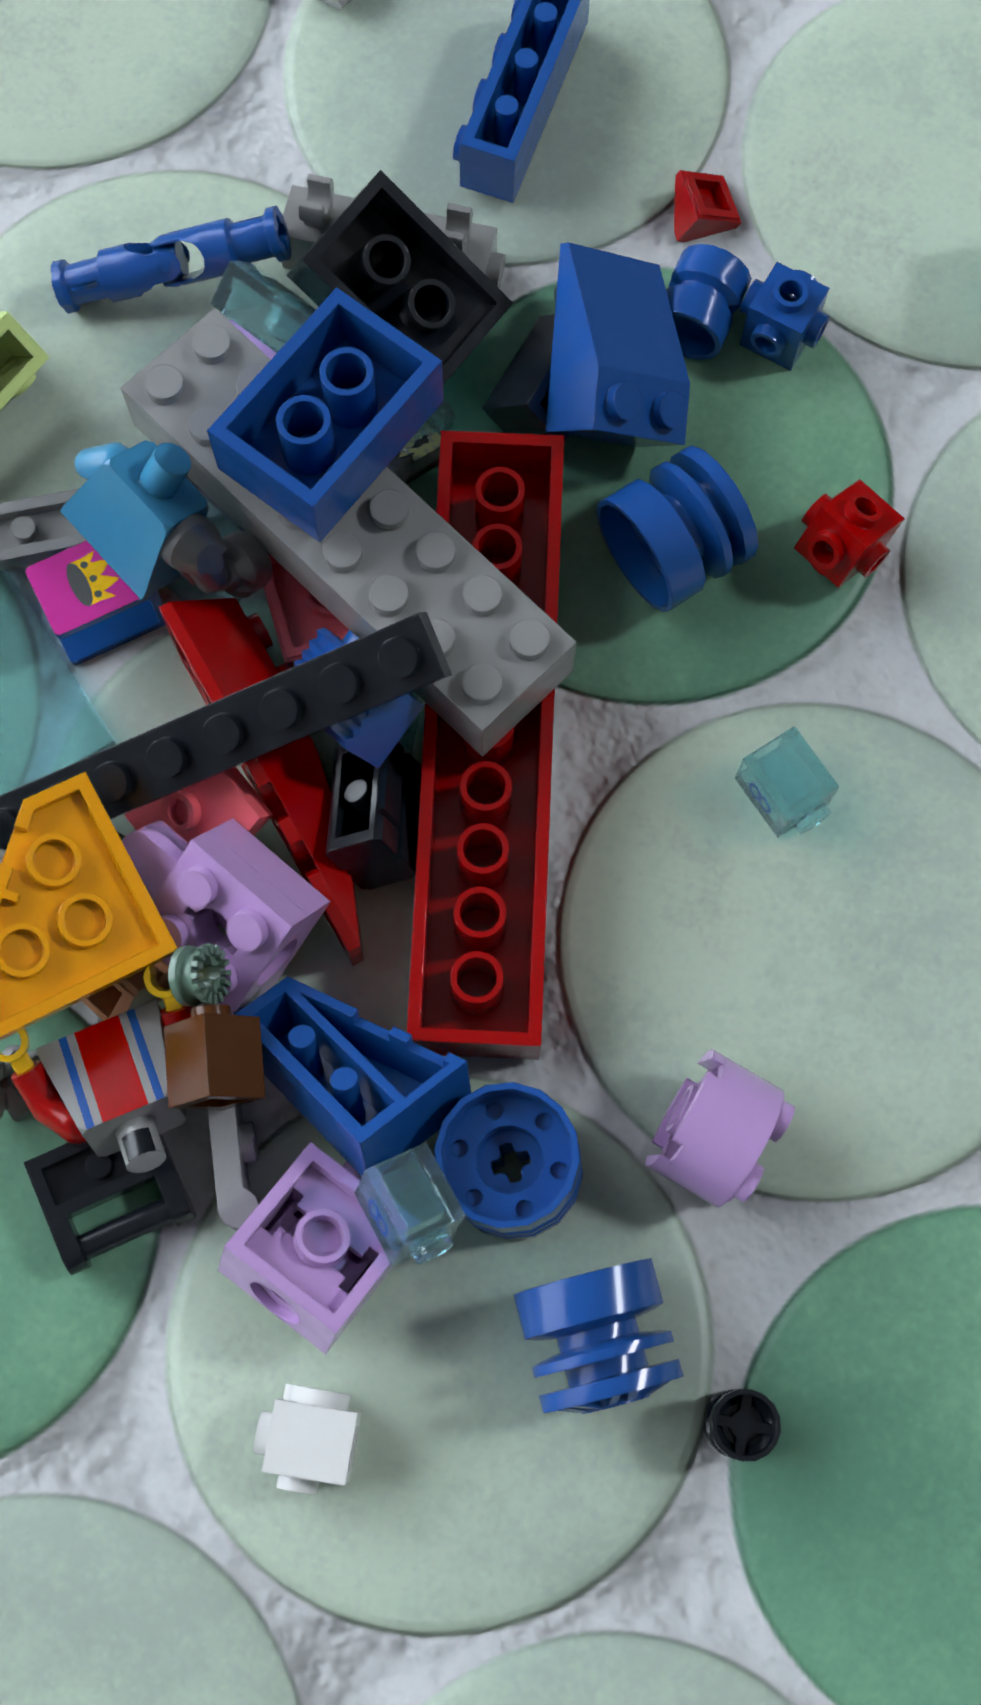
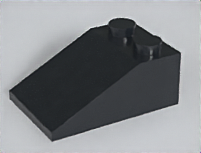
(403, 272)

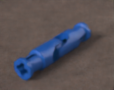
(135, 268)

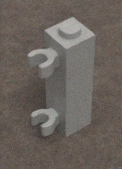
(314, 209)

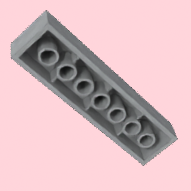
(380, 558)

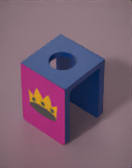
(90, 603)

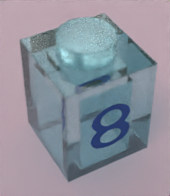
(787, 783)
(410, 1206)

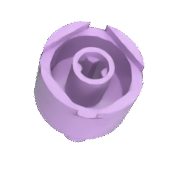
(719, 1131)

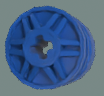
(678, 528)
(504, 1121)
(598, 1336)

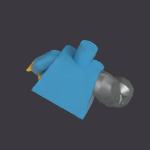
(155, 524)

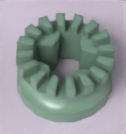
(202, 963)

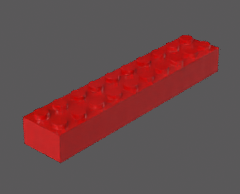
(489, 816)

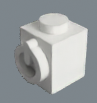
(308, 1439)

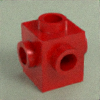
(848, 533)

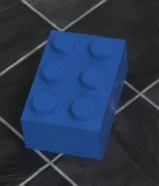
(327, 414)

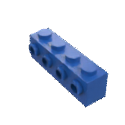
(518, 95)

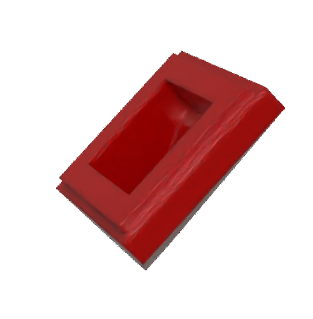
(702, 206)

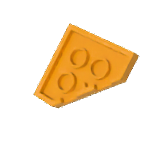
(70, 907)

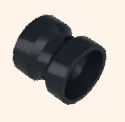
(754, 1425)

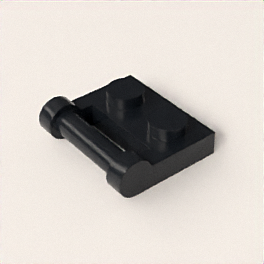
(77, 1180)

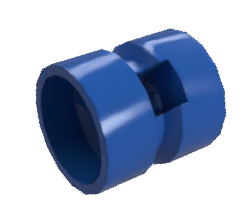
(704, 295)

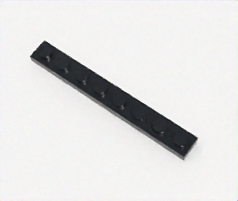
(253, 720)

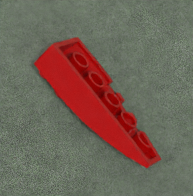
(222, 657)

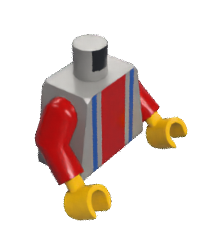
(107, 1082)

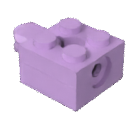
(232, 883)
(309, 1250)

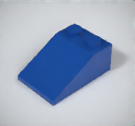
(615, 353)

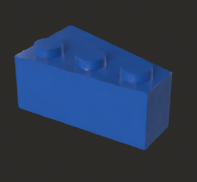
(352, 1079)

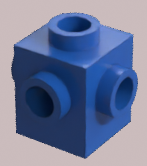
(784, 315)

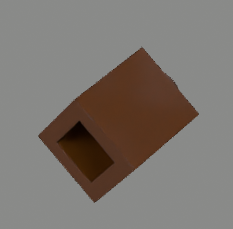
(214, 1059)

